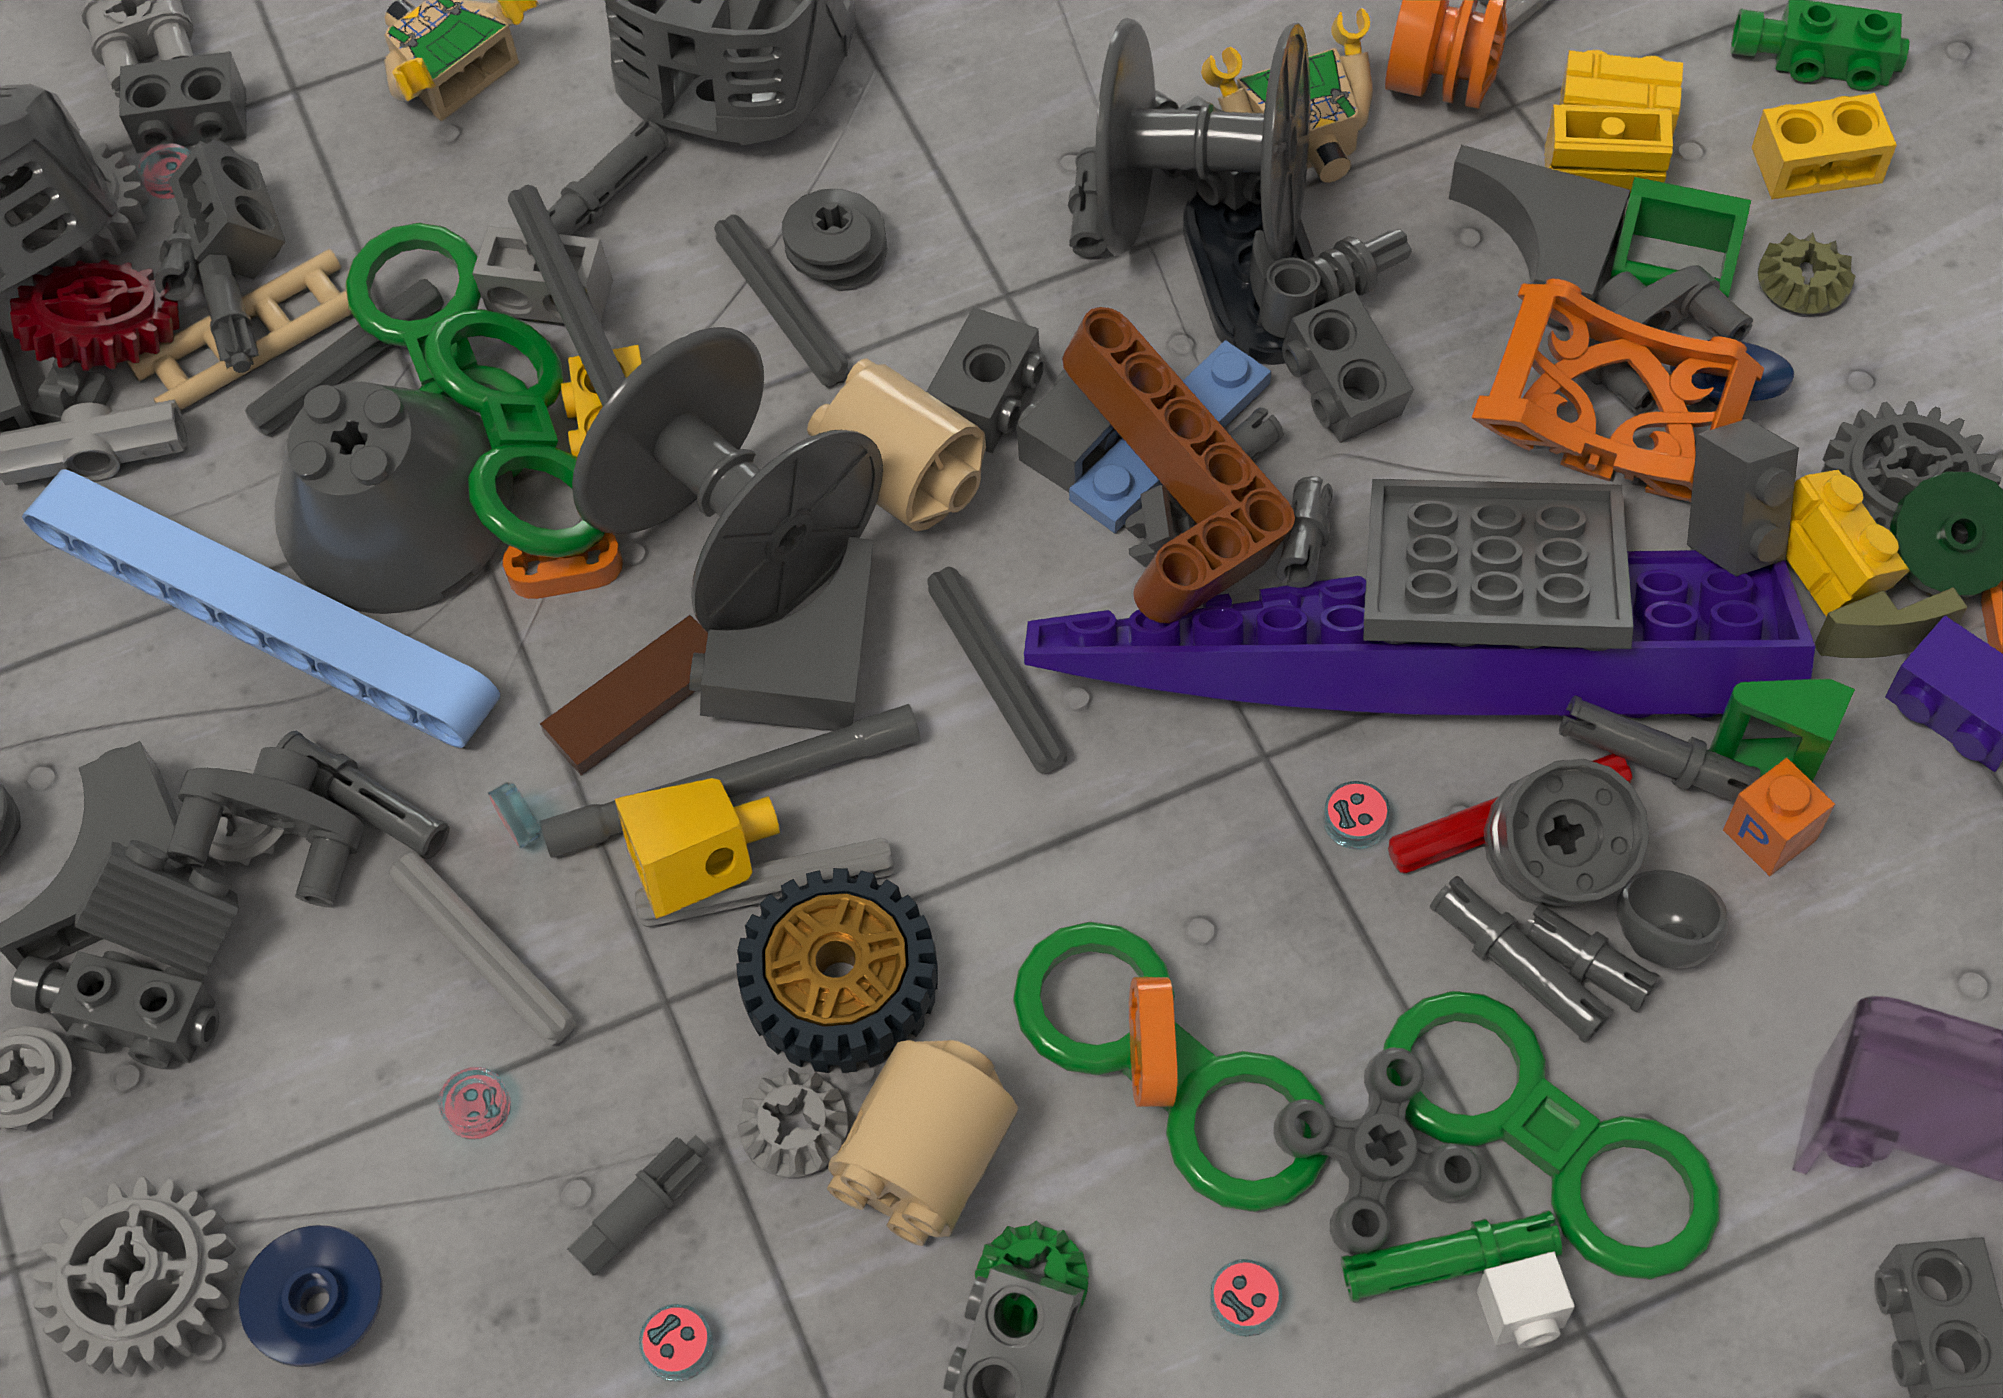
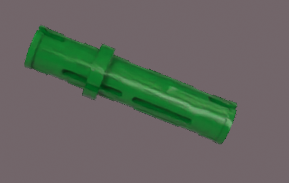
(1450, 1255)

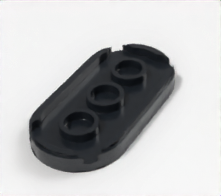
(1221, 256)

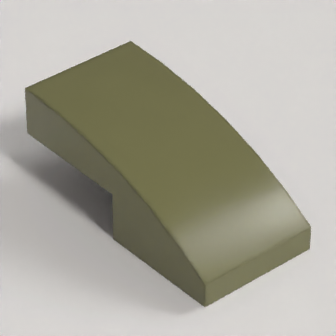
(1879, 629)

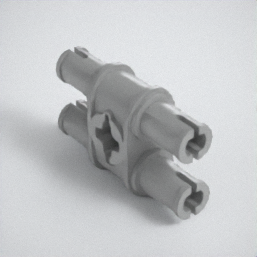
(134, 31)

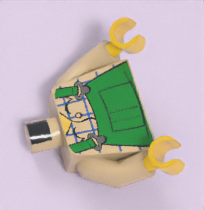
(449, 49)
(1338, 90)

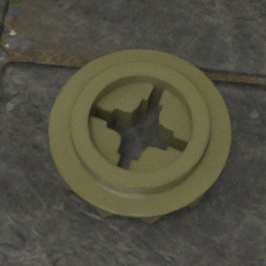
(1783, 280)

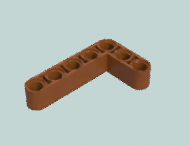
(1193, 456)

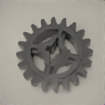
(1913, 451)

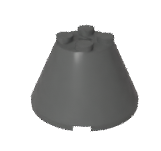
(380, 496)

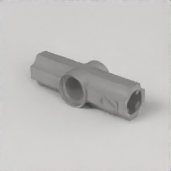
(91, 441)

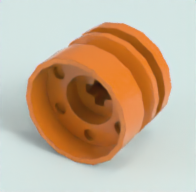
(1448, 43)

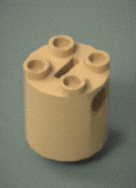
(925, 446)
(923, 1137)

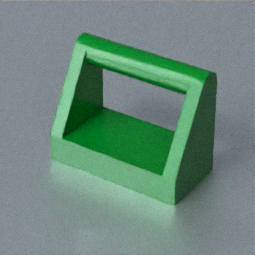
(1684, 218)
(1800, 706)

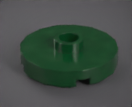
(1925, 538)

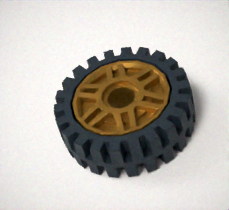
(847, 1015)

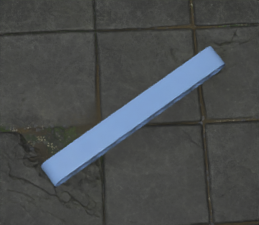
(263, 608)

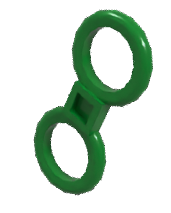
(414, 333)
(515, 426)
(1197, 1068)
(1561, 1138)

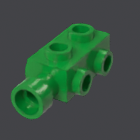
(1826, 41)

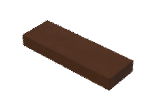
(627, 698)

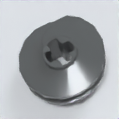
(835, 238)

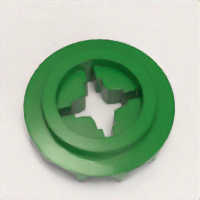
(1026, 1246)

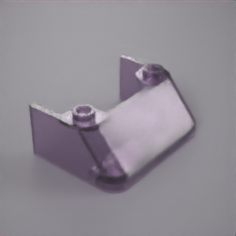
(1909, 1085)

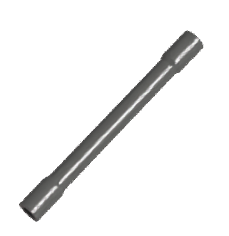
(862, 738)

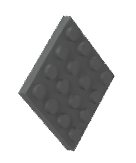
(1498, 564)

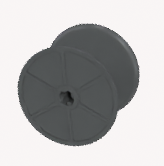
(1139, 137)
(678, 438)

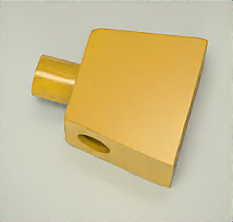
(691, 841)

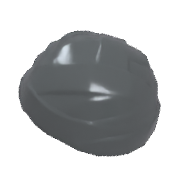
(1671, 918)

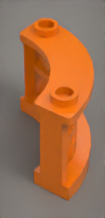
(1534, 418)

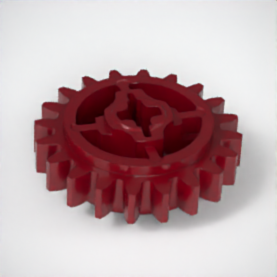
(93, 315)

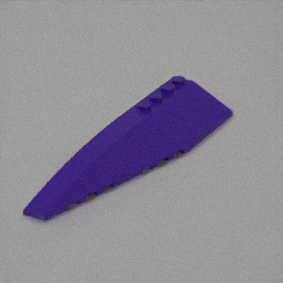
(1305, 648)

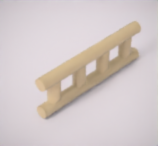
(261, 303)

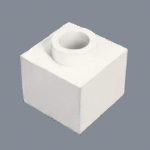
(1526, 1301)

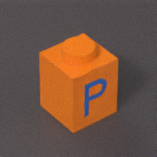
(1778, 816)

